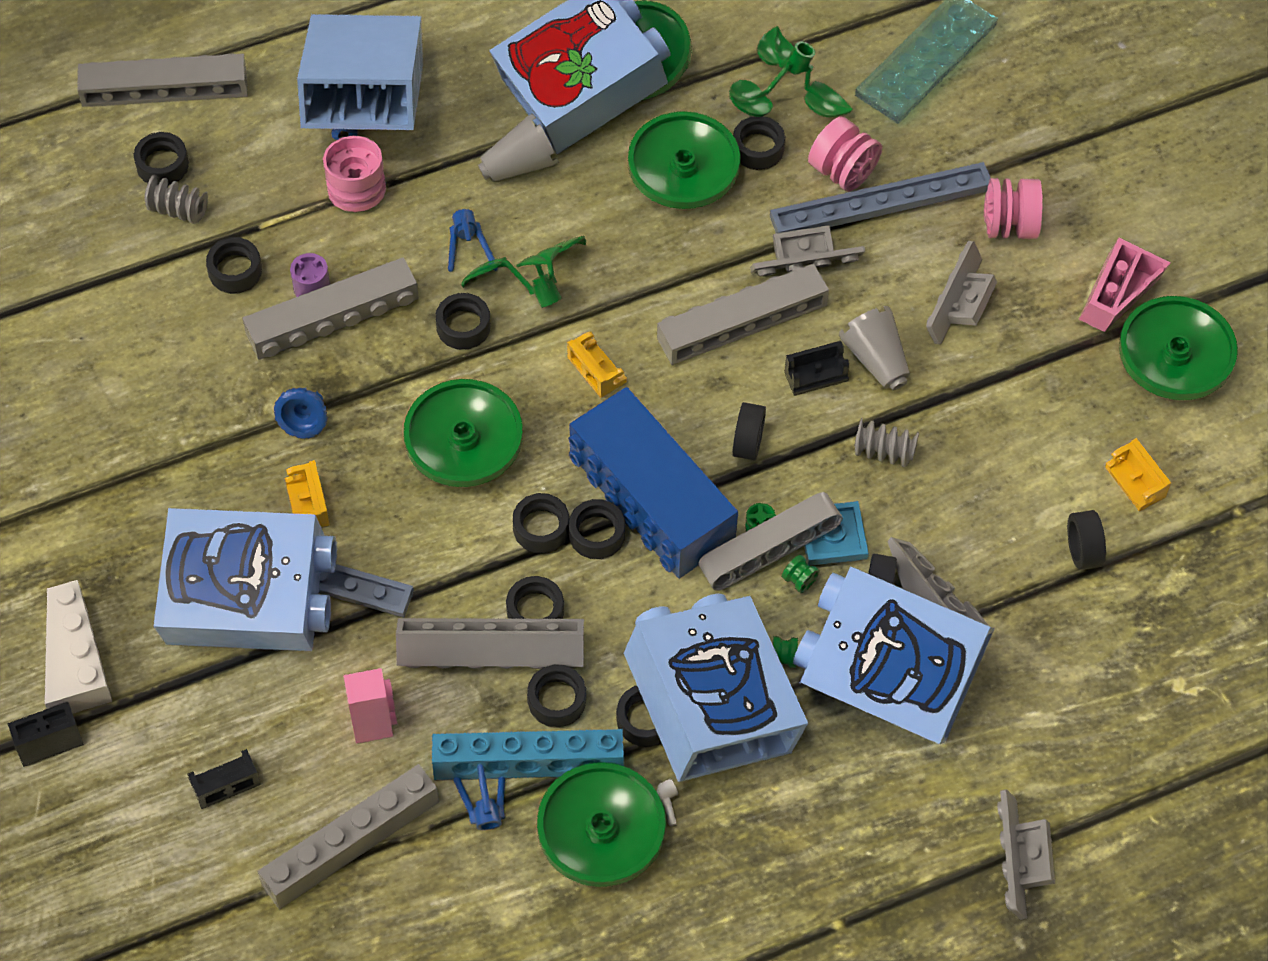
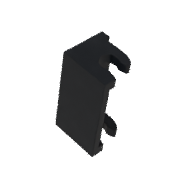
(816, 368)
(45, 734)
(224, 780)

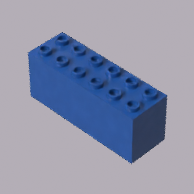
(651, 482)

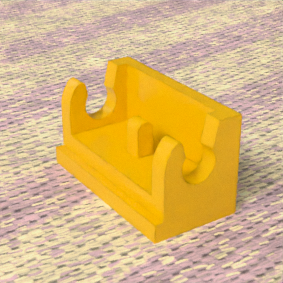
(595, 364)
(1138, 475)
(306, 492)

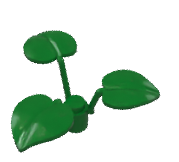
(796, 59)
(544, 285)

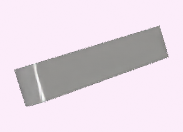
(770, 541)

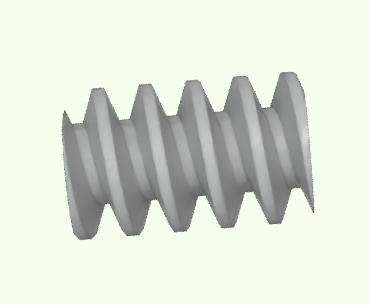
(175, 202)
(885, 443)

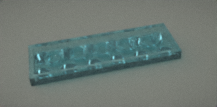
(925, 58)

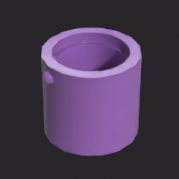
(309, 273)

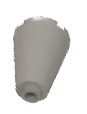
(518, 152)
(878, 347)

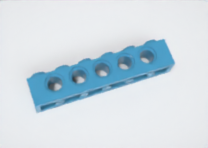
(522, 753)

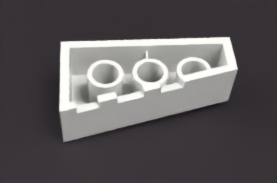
(72, 656)

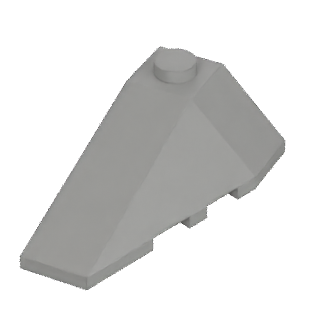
(918, 578)

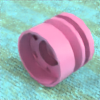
(845, 153)
(354, 173)
(1013, 208)

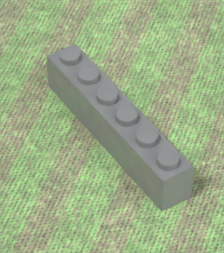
(162, 80)
(330, 308)
(742, 314)
(489, 642)
(348, 836)

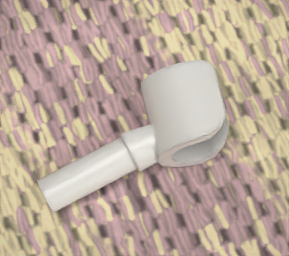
(666, 791)

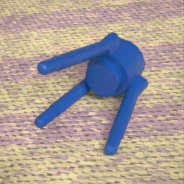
(465, 227)
(486, 813)

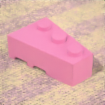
(1121, 283)
(370, 705)

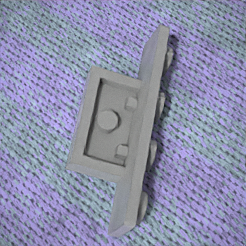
(803, 248)
(963, 295)
(1027, 854)

